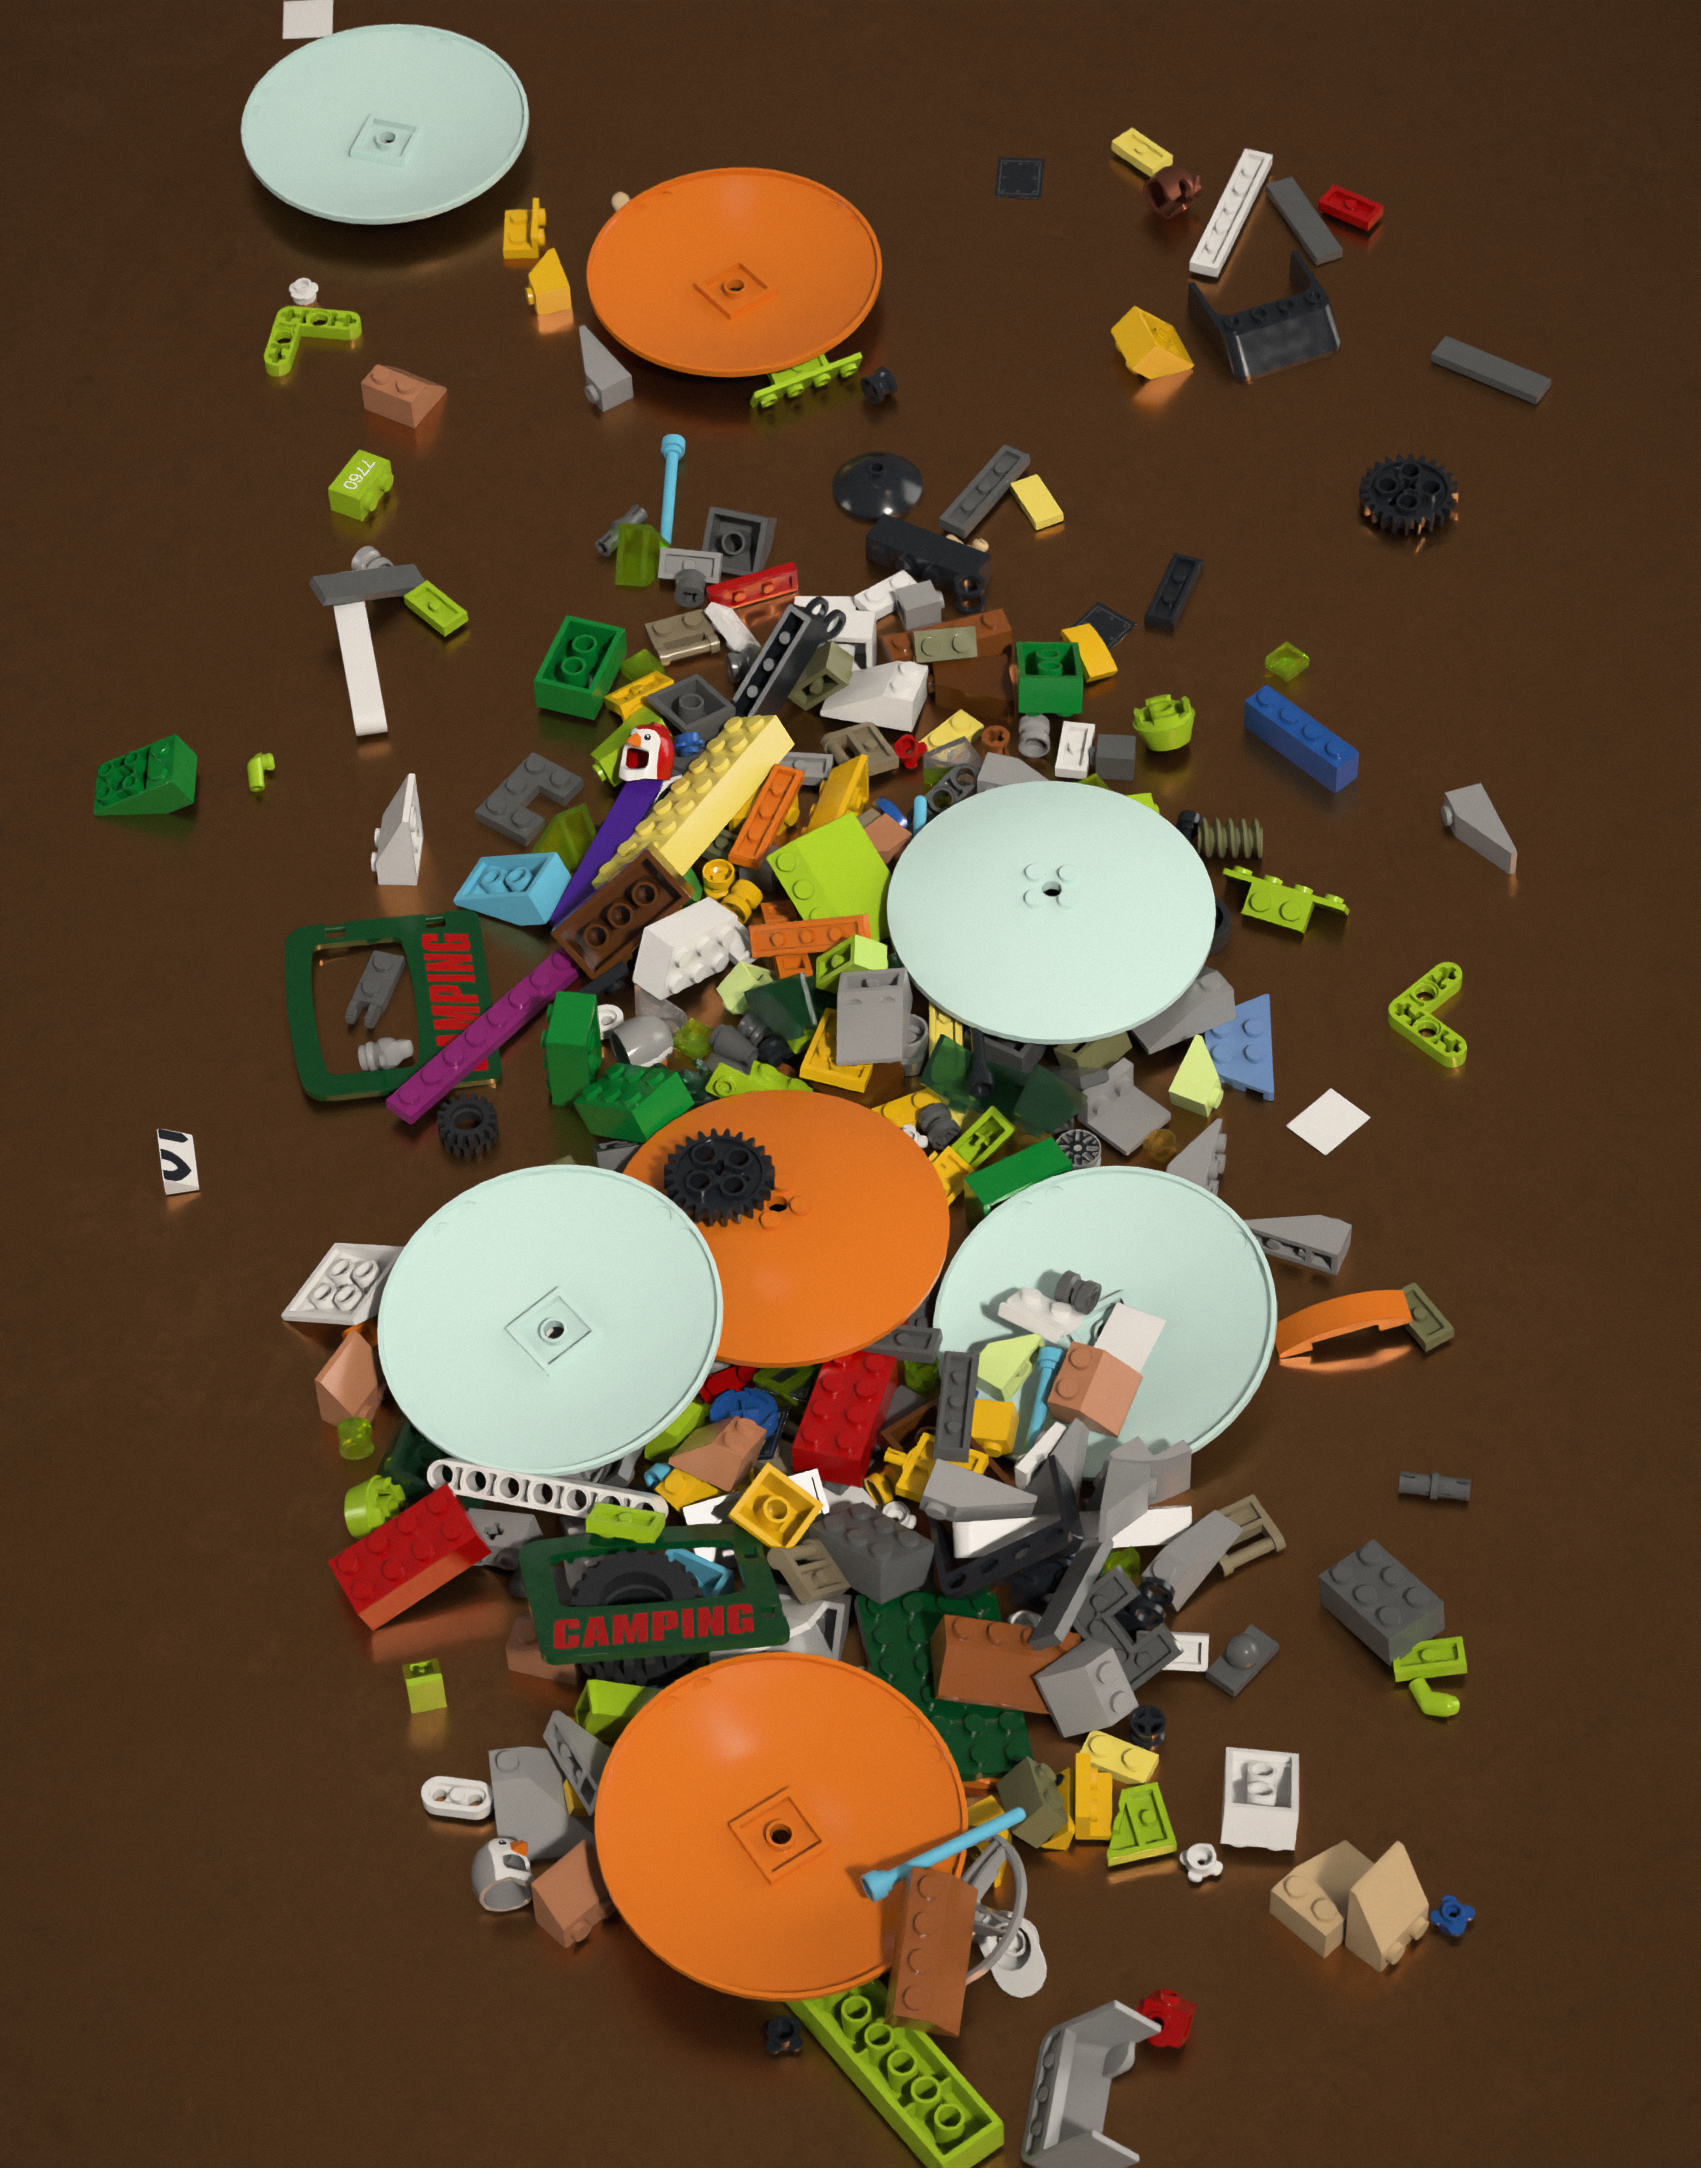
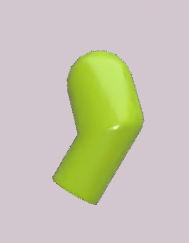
(256, 768)
(1433, 1702)

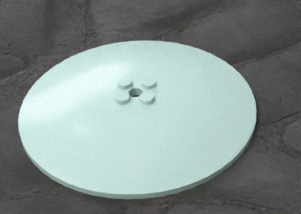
(329, 108)
(1039, 966)
(1150, 1247)
(539, 1253)

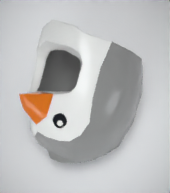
(642, 1041)
(502, 1875)

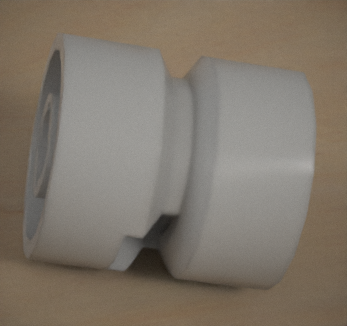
(917, 1046)

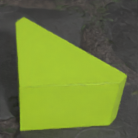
(984, 1138)
(665, 1444)
(424, 1685)

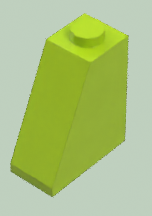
(609, 753)
(609, 1707)

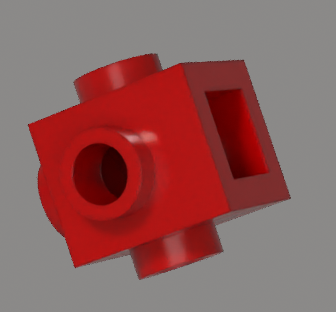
(1170, 2012)

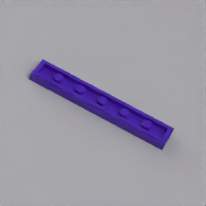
(617, 828)

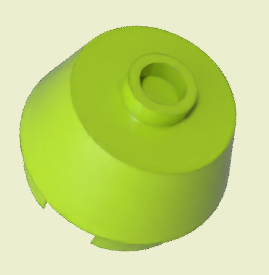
(1164, 722)
(372, 1505)

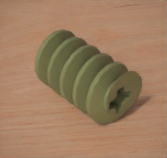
(1230, 837)

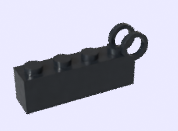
(931, 558)
(785, 658)
(1037, 1588)

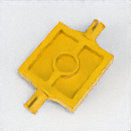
(919, 1465)

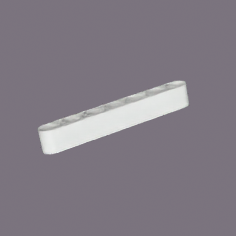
(360, 668)
(531, 1489)
(1155, 1527)

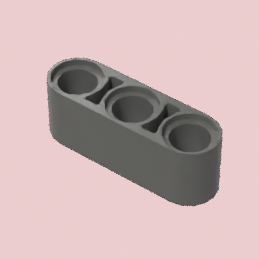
(948, 787)

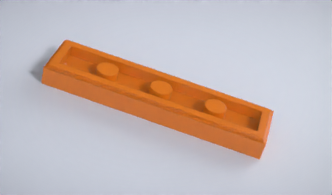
(766, 816)
(805, 935)

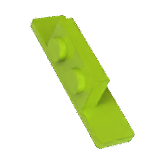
(796, 379)
(1280, 904)
(760, 1077)

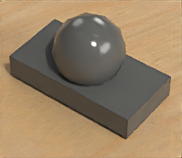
(1242, 1660)

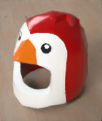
(650, 751)

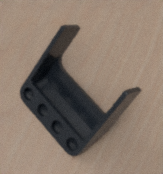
(1274, 333)
(1015, 1559)

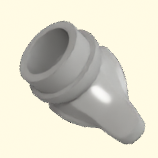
(384, 1053)

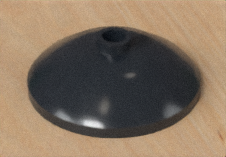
(877, 485)

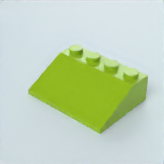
(836, 874)

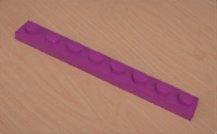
(484, 1036)

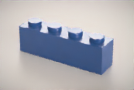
(1301, 739)

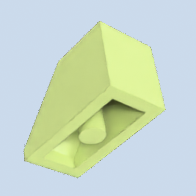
(740, 979)
(1197, 1081)
(1007, 1365)

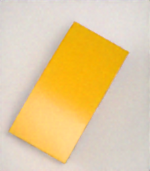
(1094, 655)

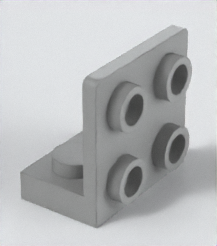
(1121, 1110)

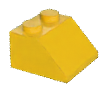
(1150, 345)
(775, 1509)

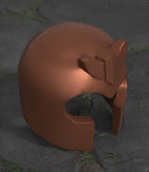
(1171, 190)

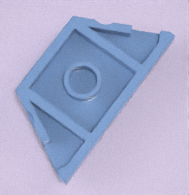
(1244, 1048)

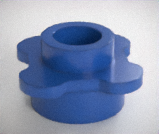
(688, 743)
(1452, 1925)

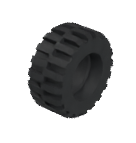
(637, 1580)

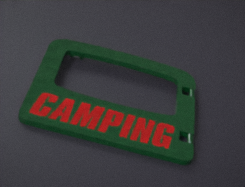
(447, 985)
(658, 1628)

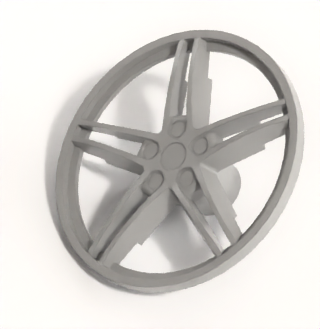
(981, 1876)

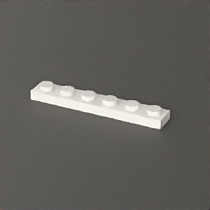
(1230, 213)

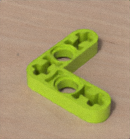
(296, 328)
(1421, 1017)

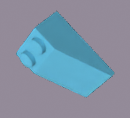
(516, 887)

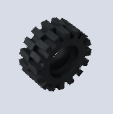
(471, 1139)

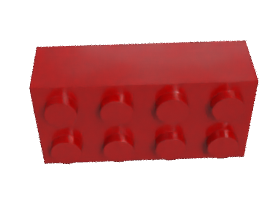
(845, 1417)
(409, 1557)

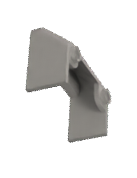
(1074, 2088)

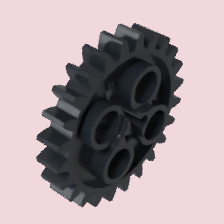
(1408, 494)
(719, 1177)

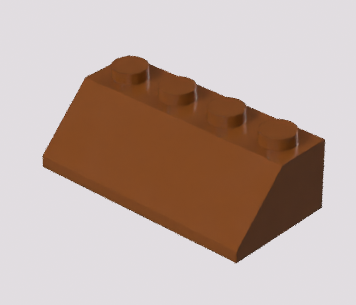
(991, 628)
(991, 1663)
(931, 1953)

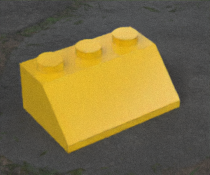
(842, 793)

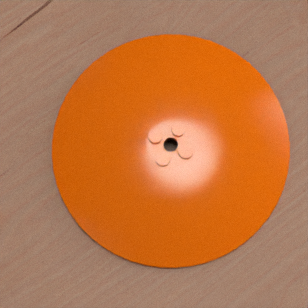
(784, 241)
(847, 1252)
(763, 1751)

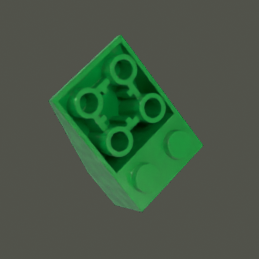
(147, 780)

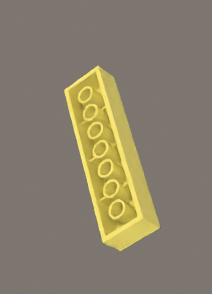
(707, 793)

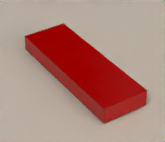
(754, 586)

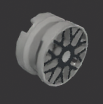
(1081, 1148)

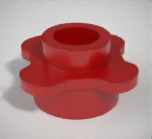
(908, 743)

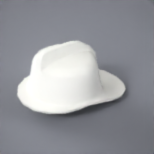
(1023, 1965)

